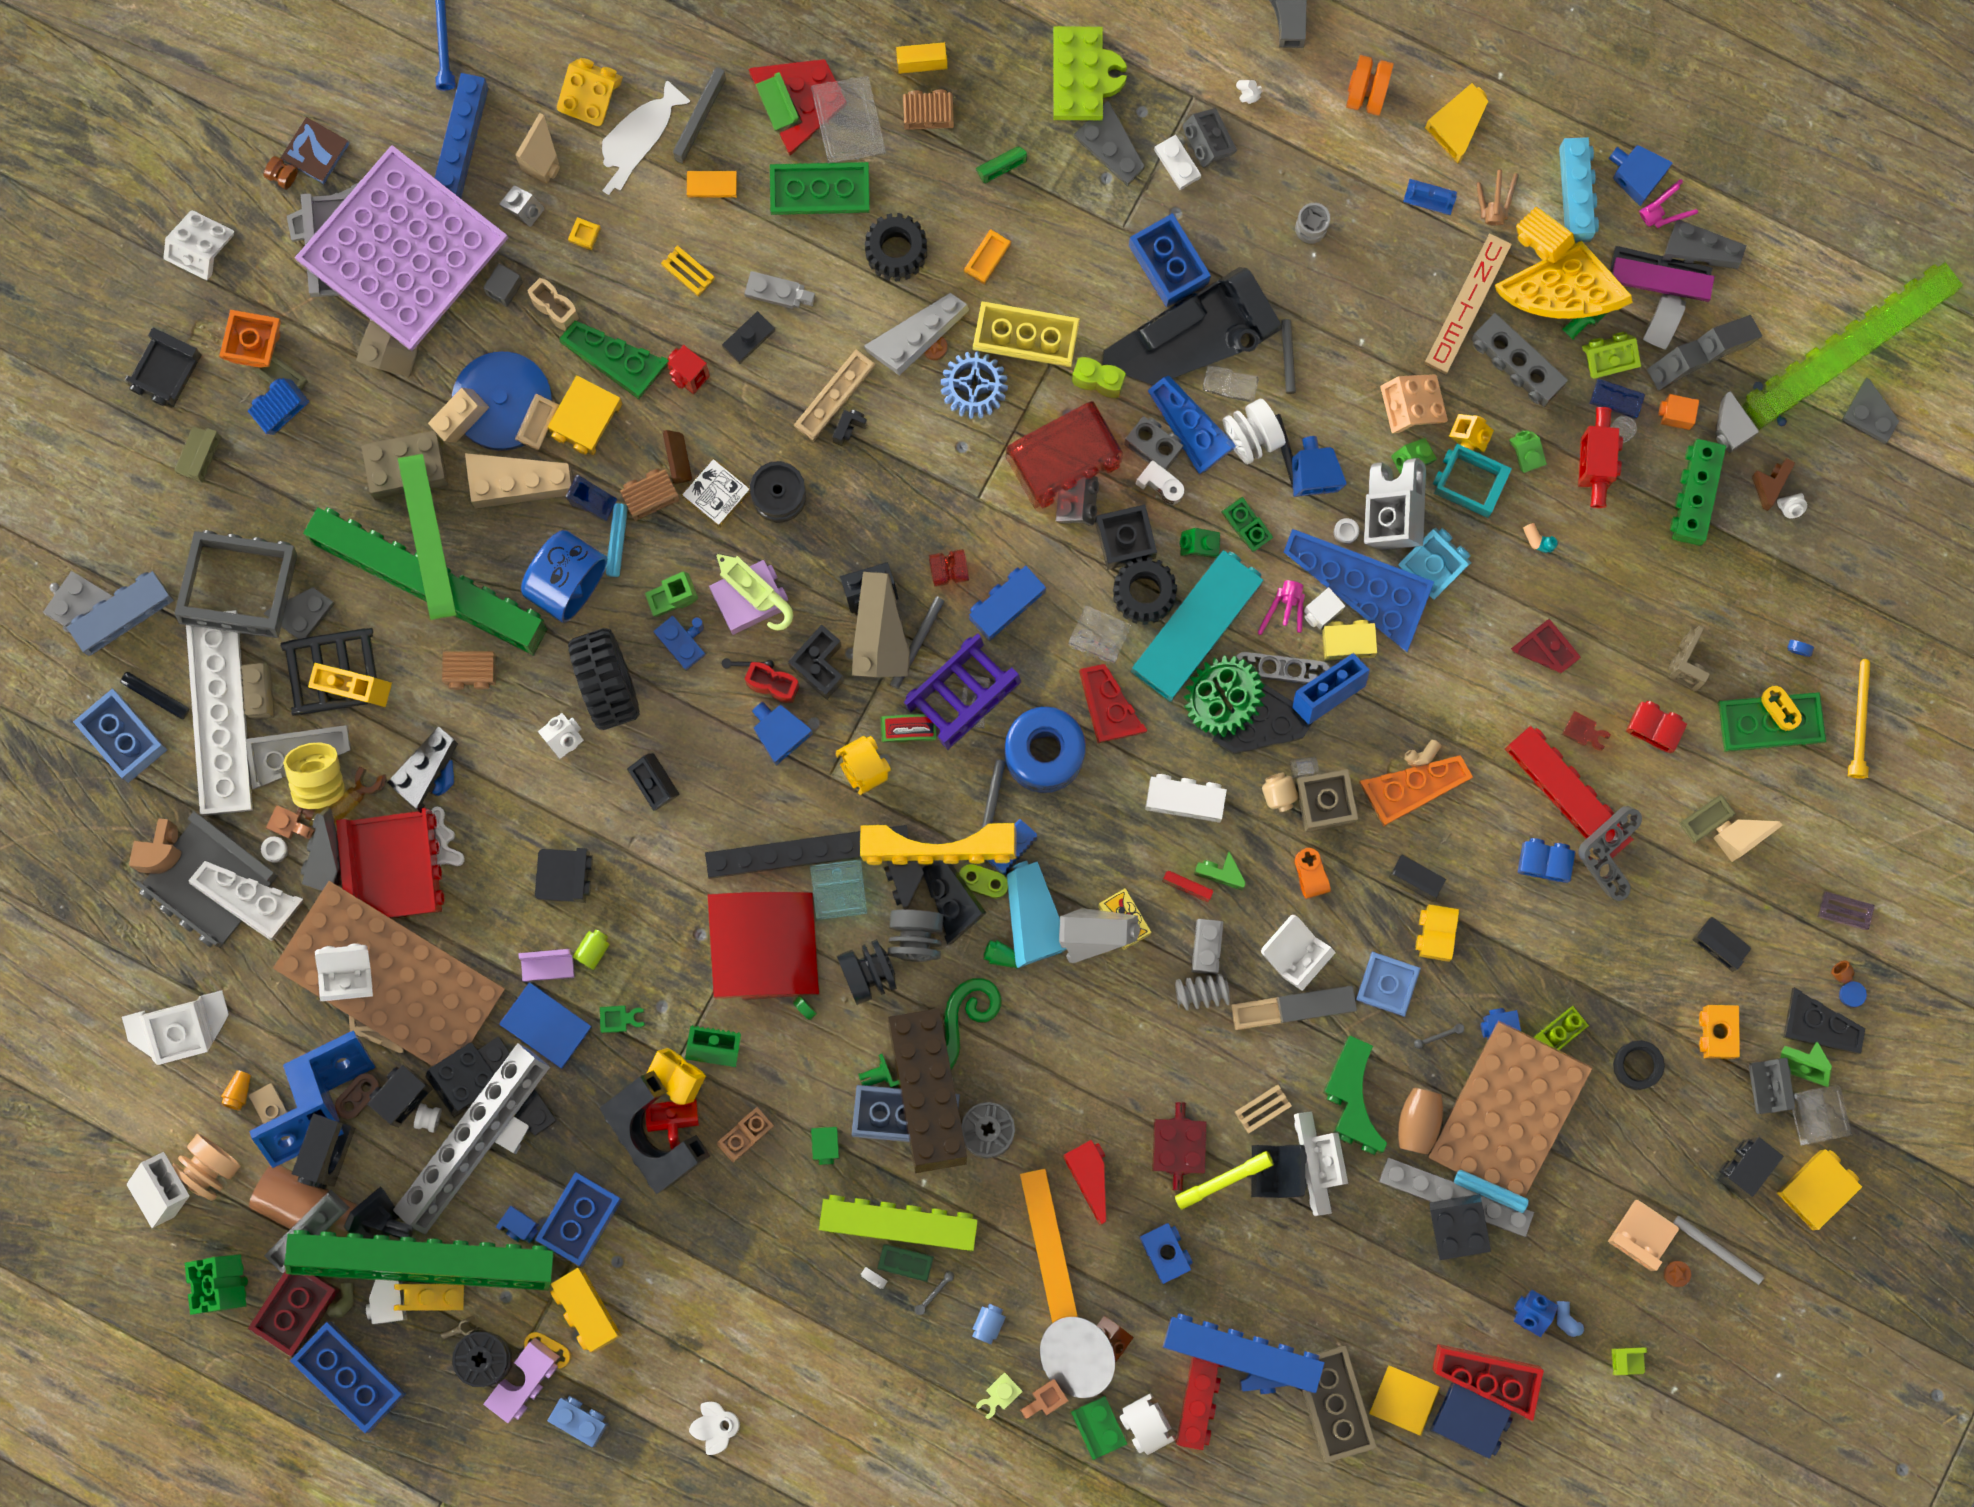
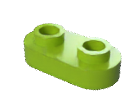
(983, 881)

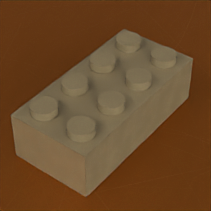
(1338, 1409)

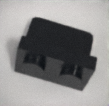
(563, 875)
(1285, 1177)

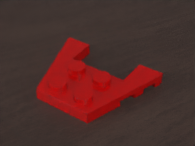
(798, 81)

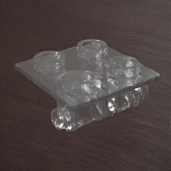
(1099, 635)

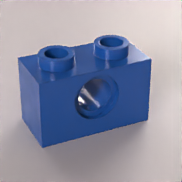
(1164, 1268)

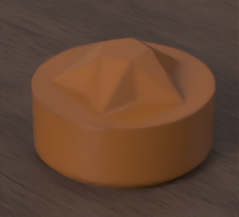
(937, 350)
(1677, 1274)

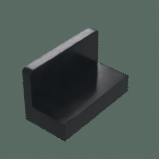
(1417, 878)
(1722, 944)

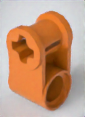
(1312, 879)

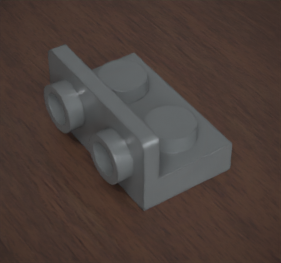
(1208, 137)

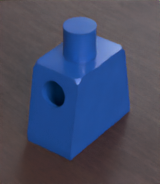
(1639, 171)
(1316, 470)
(779, 731)

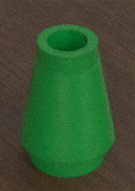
(999, 954)

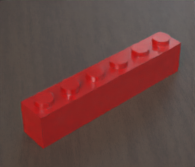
(1562, 784)

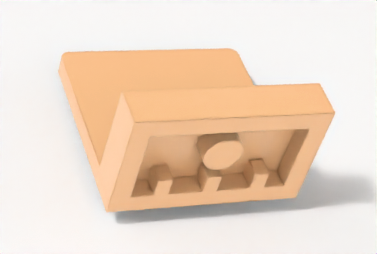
(1413, 401)
(1643, 1235)

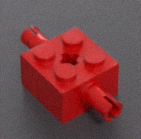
(1599, 457)

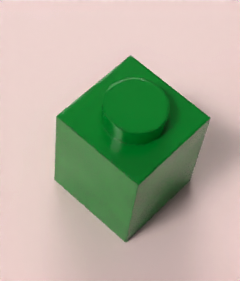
(825, 1145)

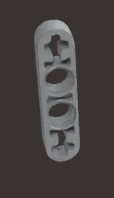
(1281, 667)

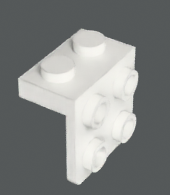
(1296, 952)
(344, 972)

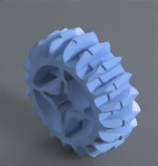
(983, 386)

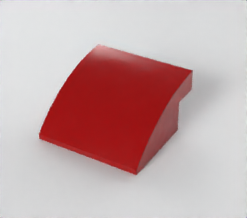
(763, 945)

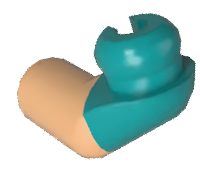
(1539, 542)

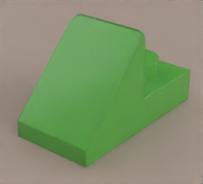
(1227, 876)
(1810, 1066)

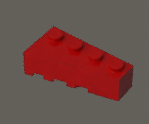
(1492, 1377)

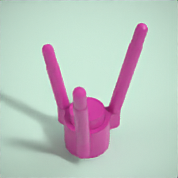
(1653, 212)
(1291, 595)

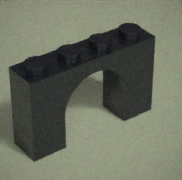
(625, 1117)
(322, 1152)

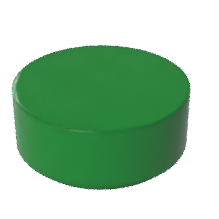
(804, 1007)

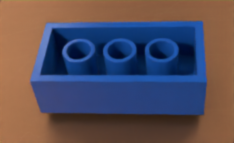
(348, 1377)

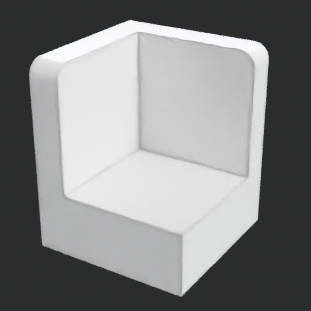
(512, 1135)

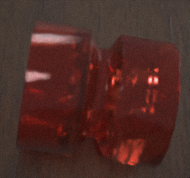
(939, 567)

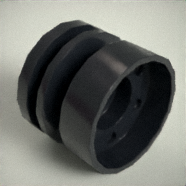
(867, 972)
(493, 1348)

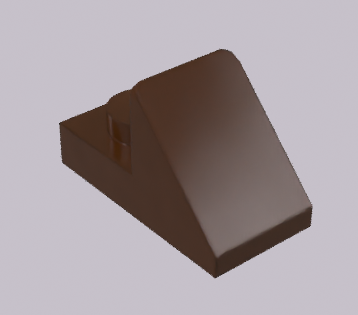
(1768, 487)

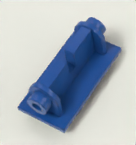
(1430, 196)

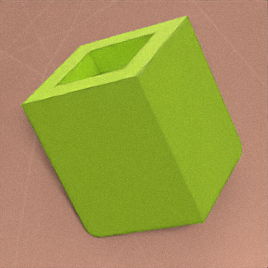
(1628, 1361)

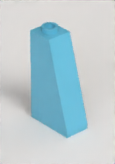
(1032, 915)

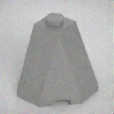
(1096, 932)

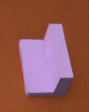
(547, 965)

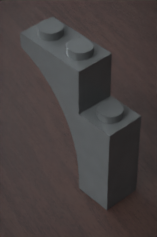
(1291, 22)
(1703, 351)

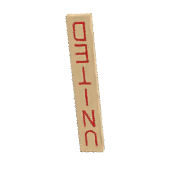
(1467, 303)

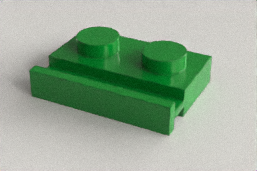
(1099, 1428)

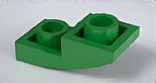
(1246, 524)

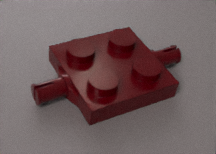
(1179, 1146)

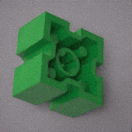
(216, 1284)

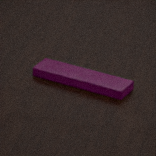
(1663, 279)

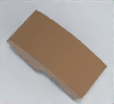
(745, 1134)

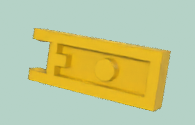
(431, 1297)

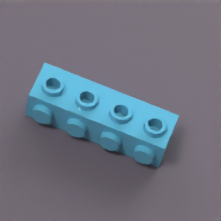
(1577, 188)

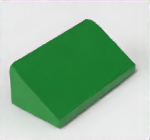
(1002, 164)

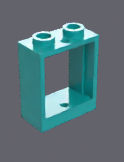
(1478, 460)

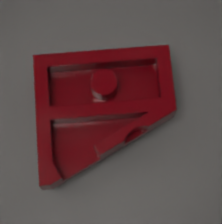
(1548, 648)

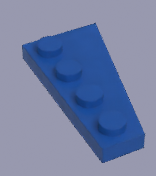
(1199, 434)

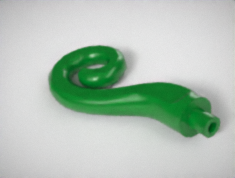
(951, 1024)

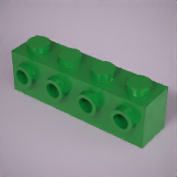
(1698, 492)

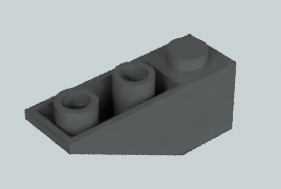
(323, 859)

